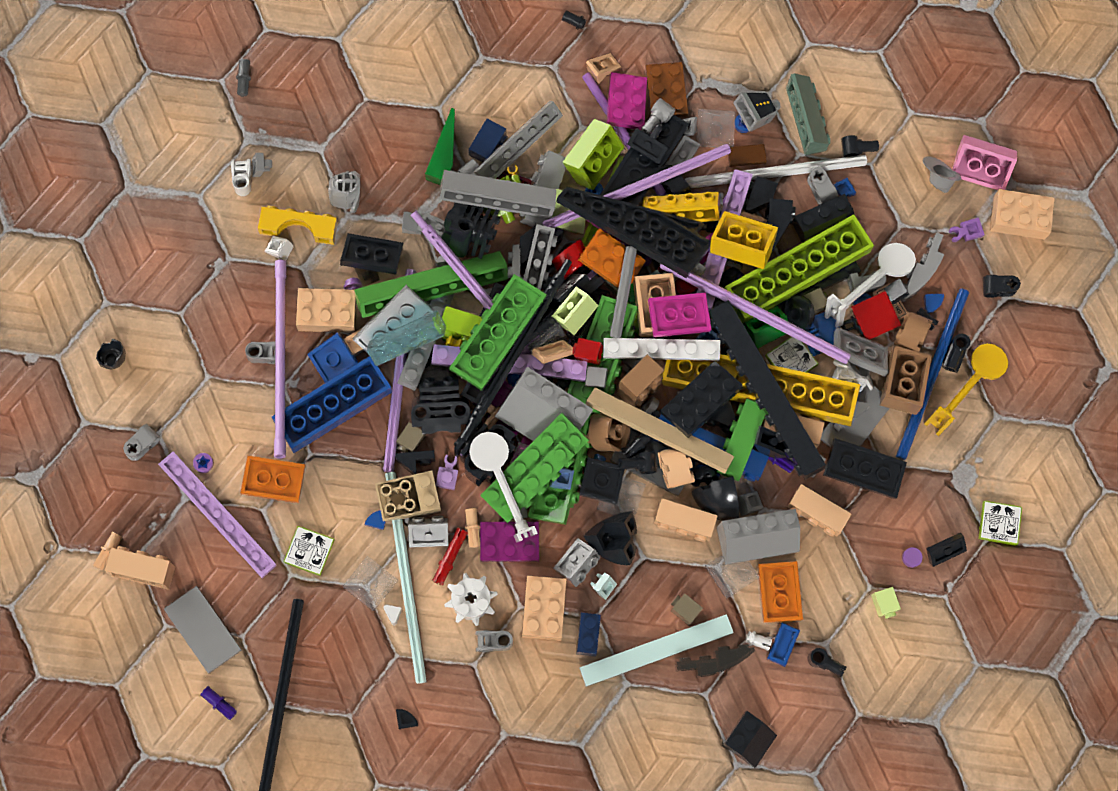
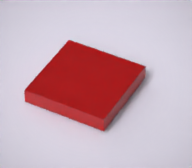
(875, 315)

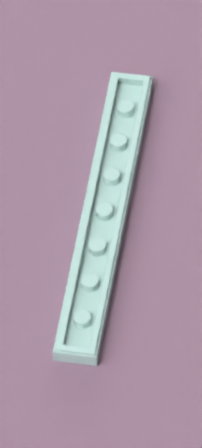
(656, 650)

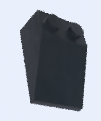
(779, 214)

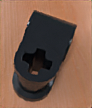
(675, 185)
(997, 286)

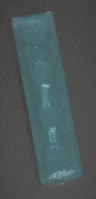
(406, 338)

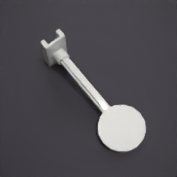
(893, 260)
(489, 453)

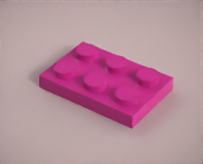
(626, 101)
(679, 314)

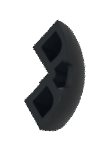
(718, 499)
(614, 538)

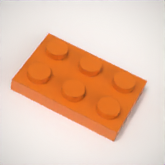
(606, 257)
(273, 479)
(780, 592)

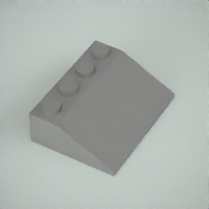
(537, 403)

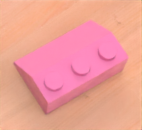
(984, 163)

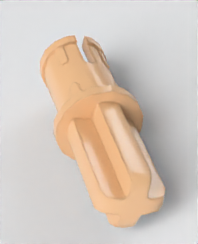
(472, 527)
(112, 542)

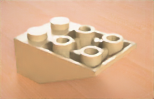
(408, 497)

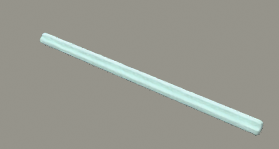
(408, 596)

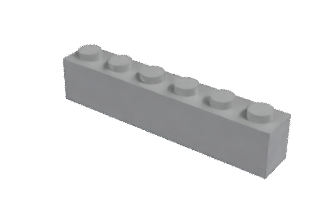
(497, 194)

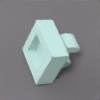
(604, 585)

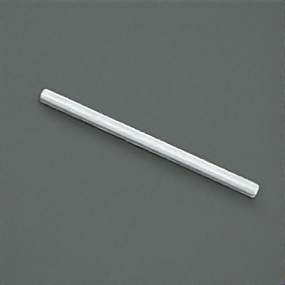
(779, 171)

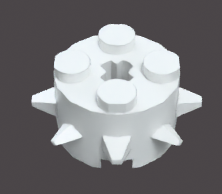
(464, 608)

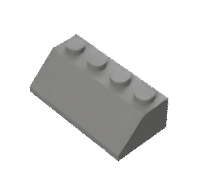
(759, 536)

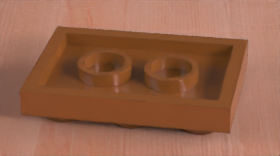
(667, 83)

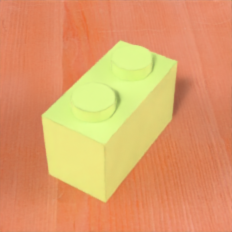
(575, 310)

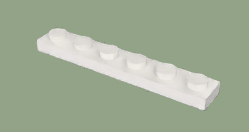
(661, 349)

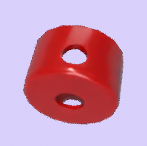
(571, 253)

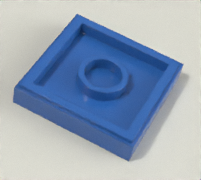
(332, 357)

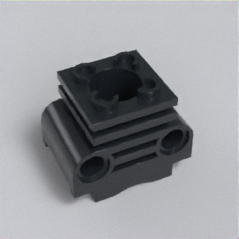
(467, 225)
(440, 402)
(463, 447)

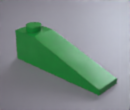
(444, 152)

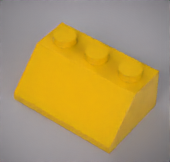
(743, 240)

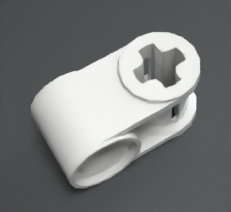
(241, 173)

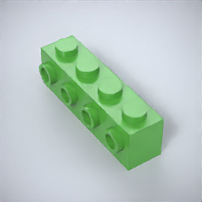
(743, 437)

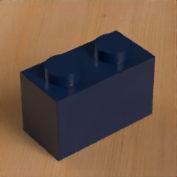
(487, 140)
(588, 634)

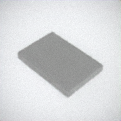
(863, 351)

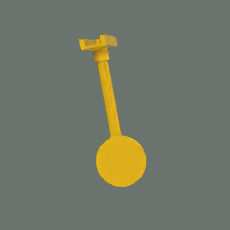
(988, 363)

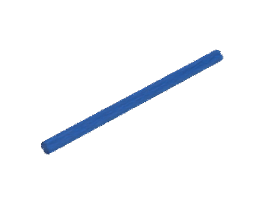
(935, 367)

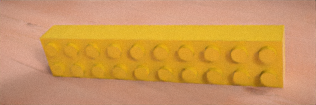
(806, 392)

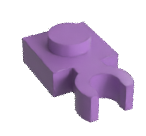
(968, 229)

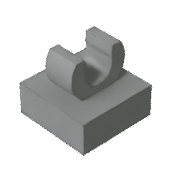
(260, 165)

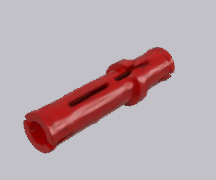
(446, 563)

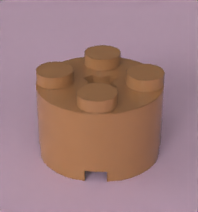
(913, 332)
(607, 433)

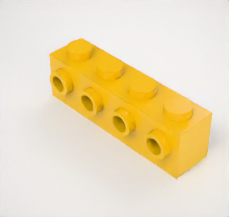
(694, 206)

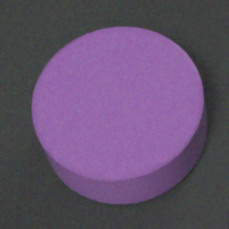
(912, 557)

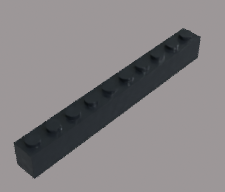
(767, 391)

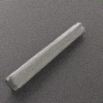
(623, 292)

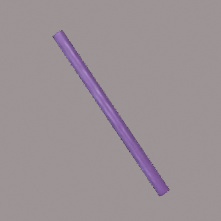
(622, 132)

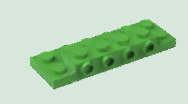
(497, 331)
(598, 331)
(537, 466)
(555, 503)

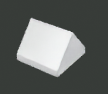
(393, 613)

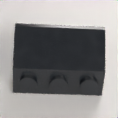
(822, 217)

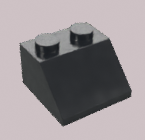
(750, 739)

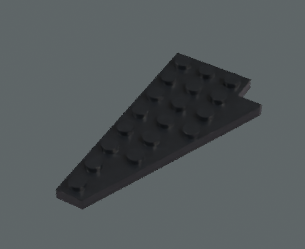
(660, 235)

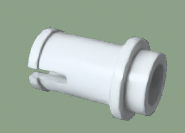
(758, 640)

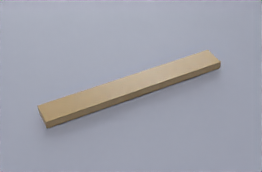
(660, 430)

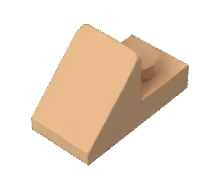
(602, 66)

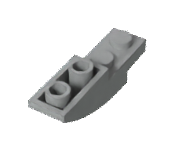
(926, 268)

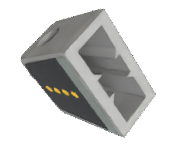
(756, 108)

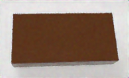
(747, 155)

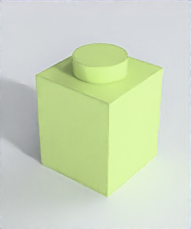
(886, 603)

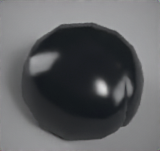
(111, 354)
(704, 474)

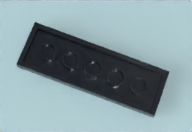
(637, 166)

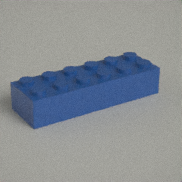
(334, 403)

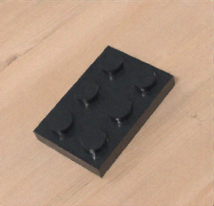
(371, 254)

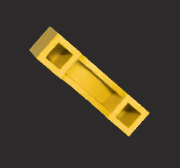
(274, 221)

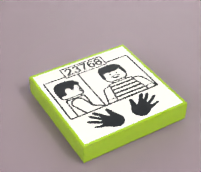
(792, 355)
(1000, 523)
(309, 550)

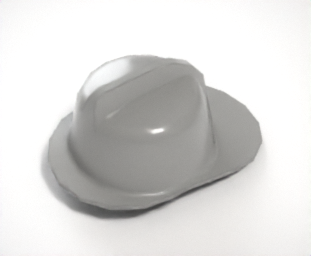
(940, 174)

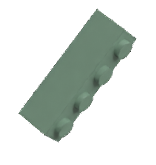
(807, 114)

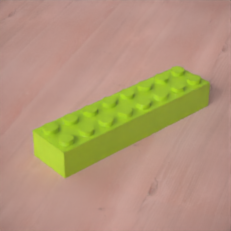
(802, 266)

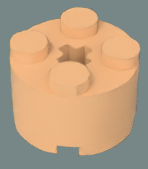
(675, 468)

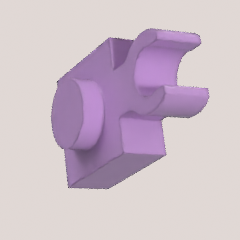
(447, 476)

